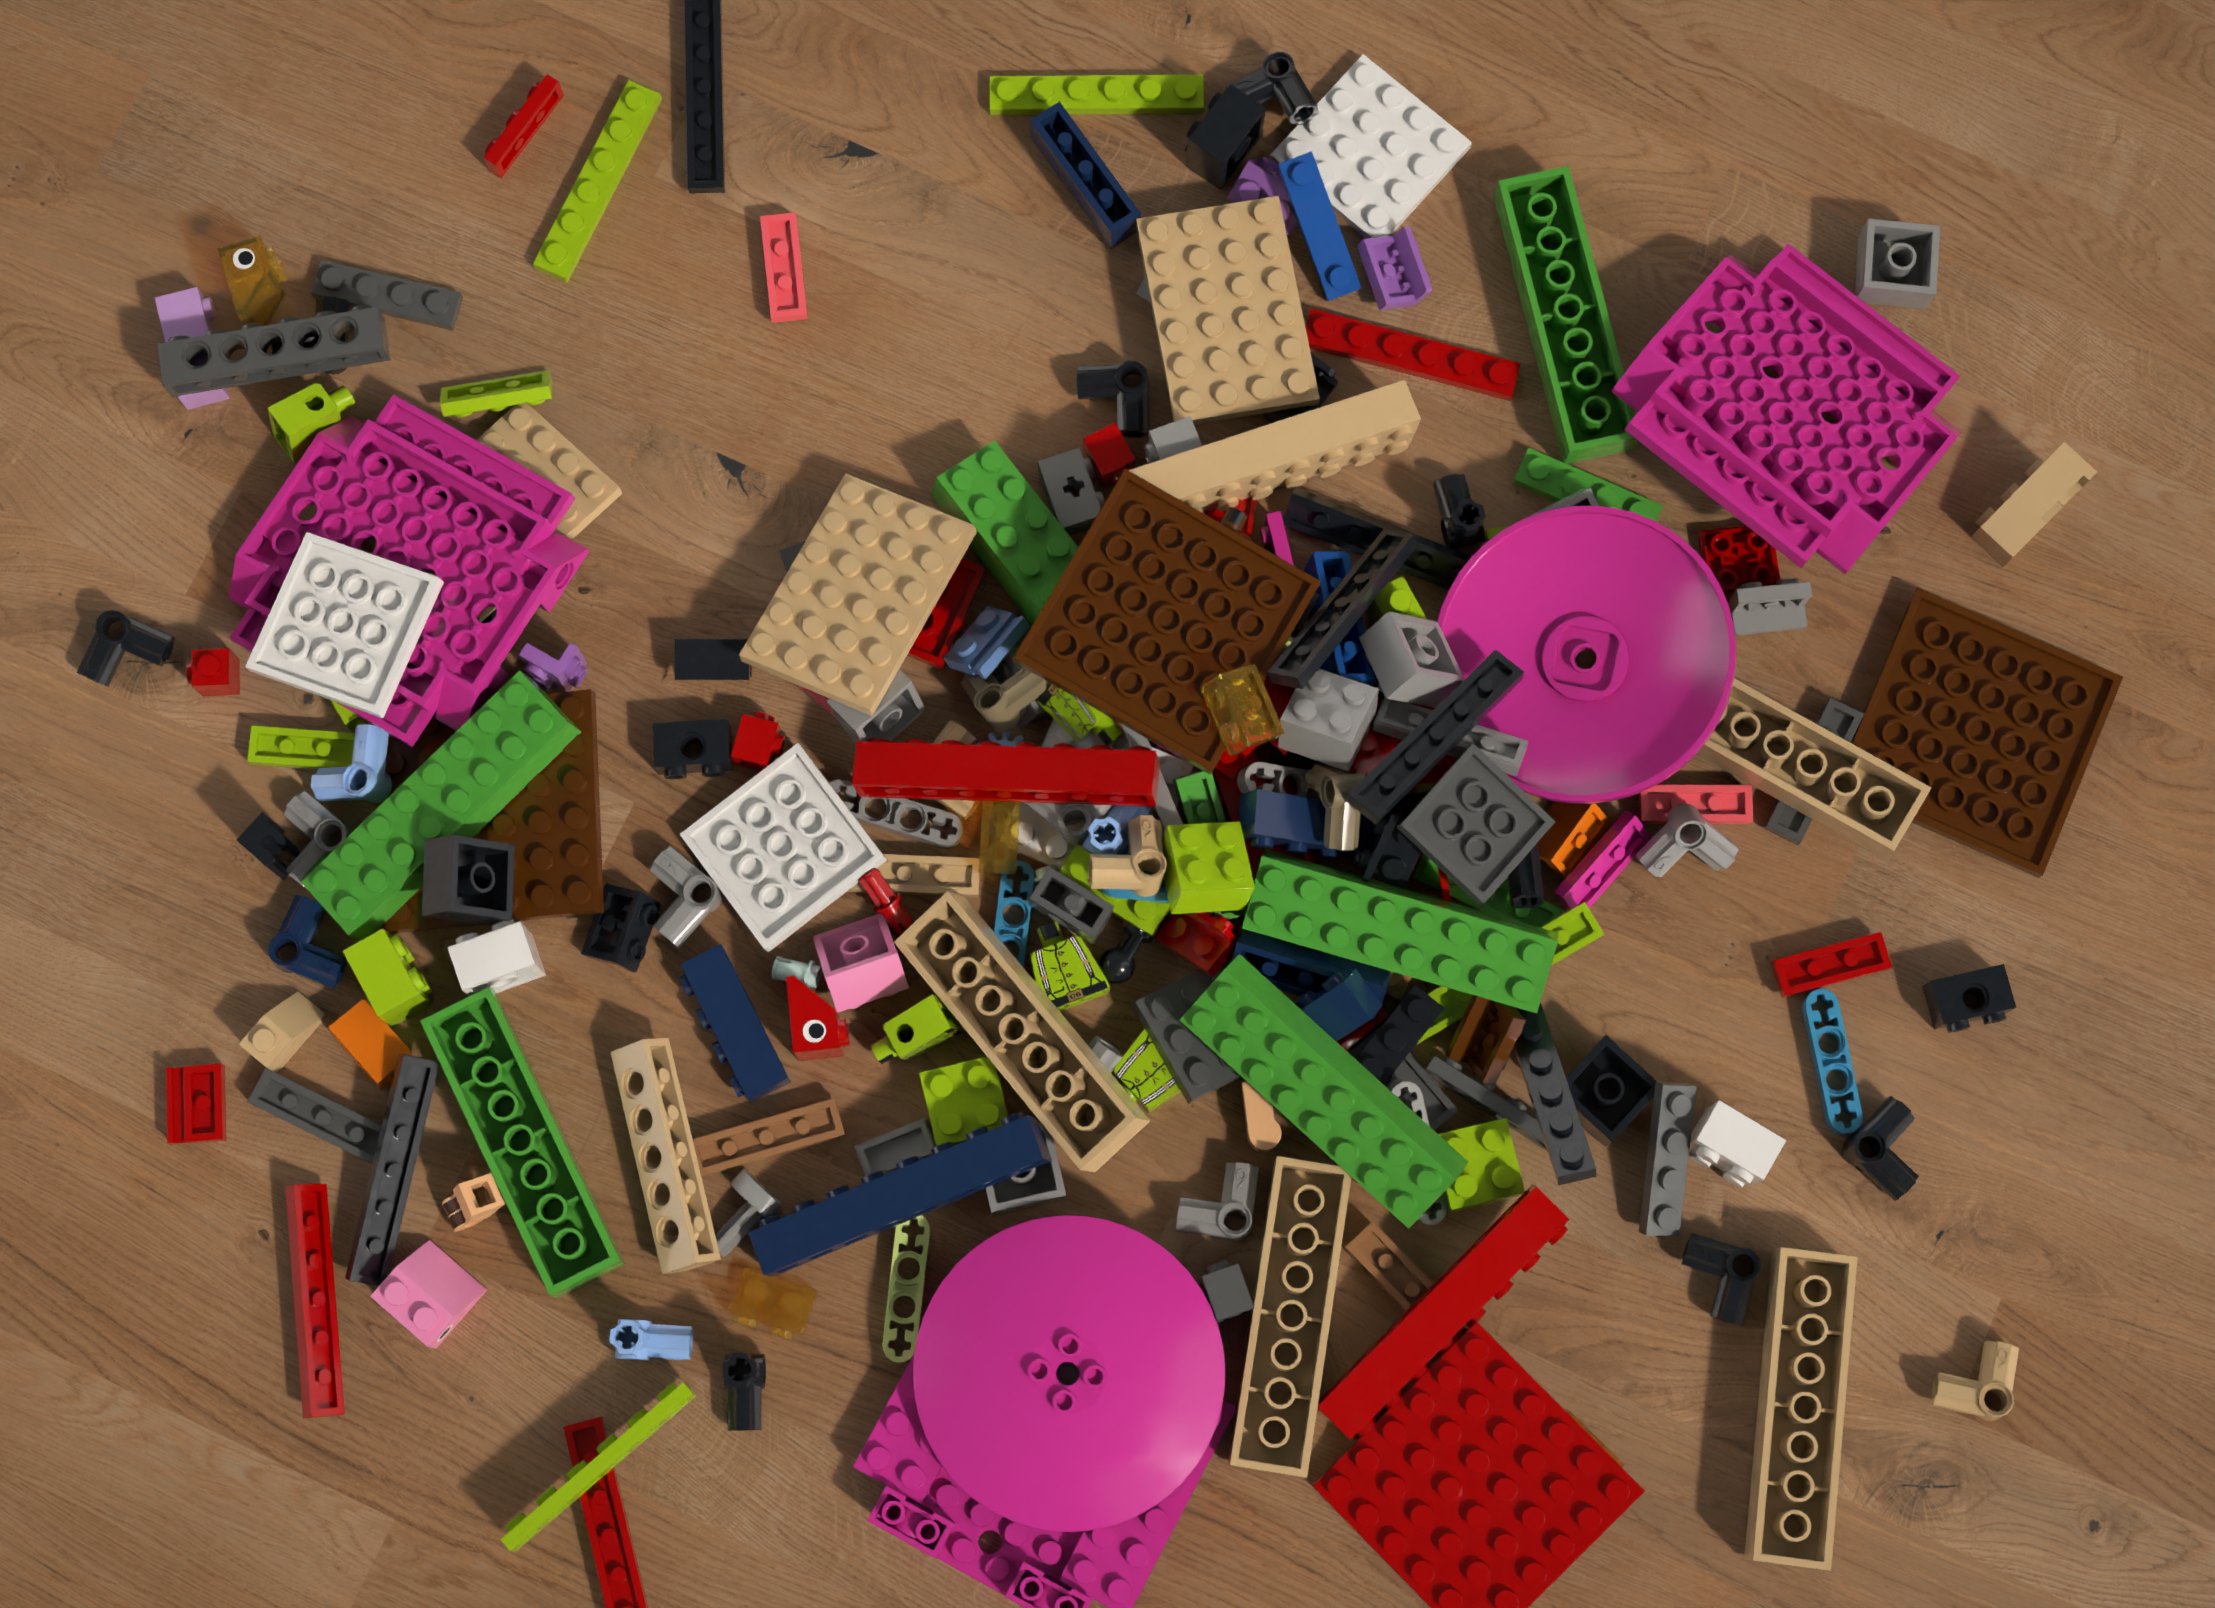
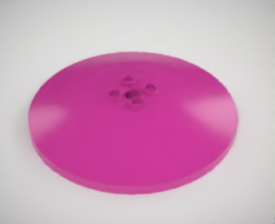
(1634, 600)
(1143, 1387)

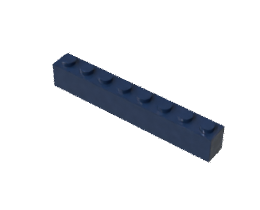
(899, 1195)

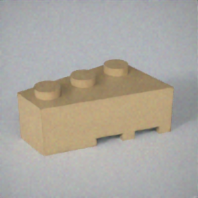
(2032, 504)

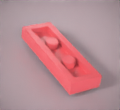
(783, 267)
(1714, 802)

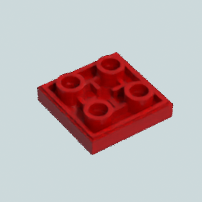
(1738, 557)

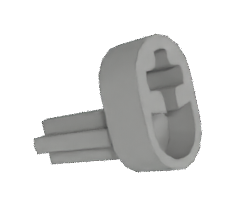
(759, 1203)

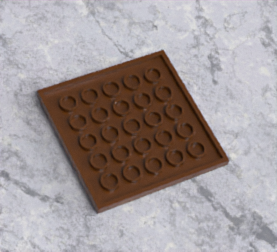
(1160, 610)
(1988, 726)
(548, 821)

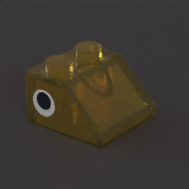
(254, 279)

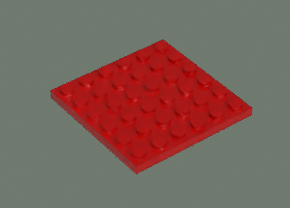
(1478, 1482)

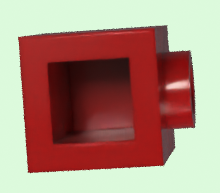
(1108, 454)
(214, 672)
(757, 741)

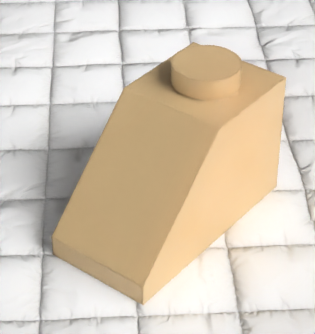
(282, 1031)

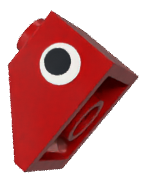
(814, 1024)

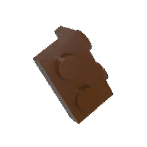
(1486, 1037)

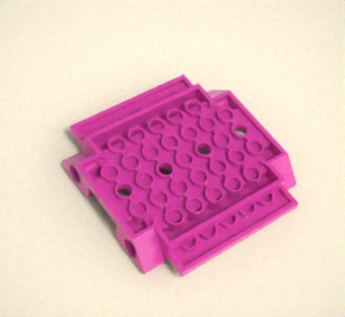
(1763, 439)
(437, 508)
(1032, 1564)

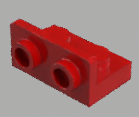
(1199, 939)

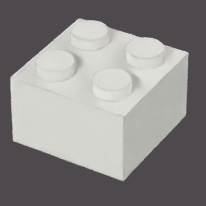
(496, 958)
(1734, 1145)

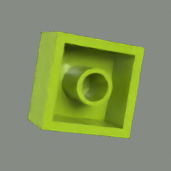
(1206, 868)
(388, 978)
(963, 1099)
(1491, 1166)

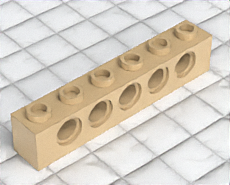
(665, 1155)

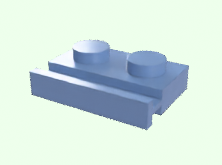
(986, 642)

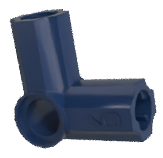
(310, 961)

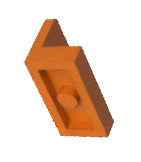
(1572, 835)
(369, 1042)

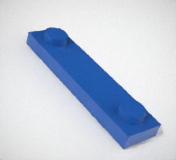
(1318, 226)

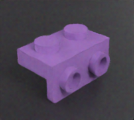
(1263, 180)
(1395, 270)
(550, 672)

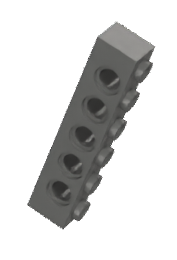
(255, 366)

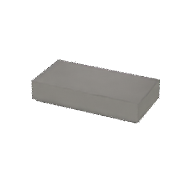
(897, 1145)

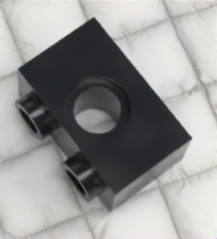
(673, 737)
(1989, 987)

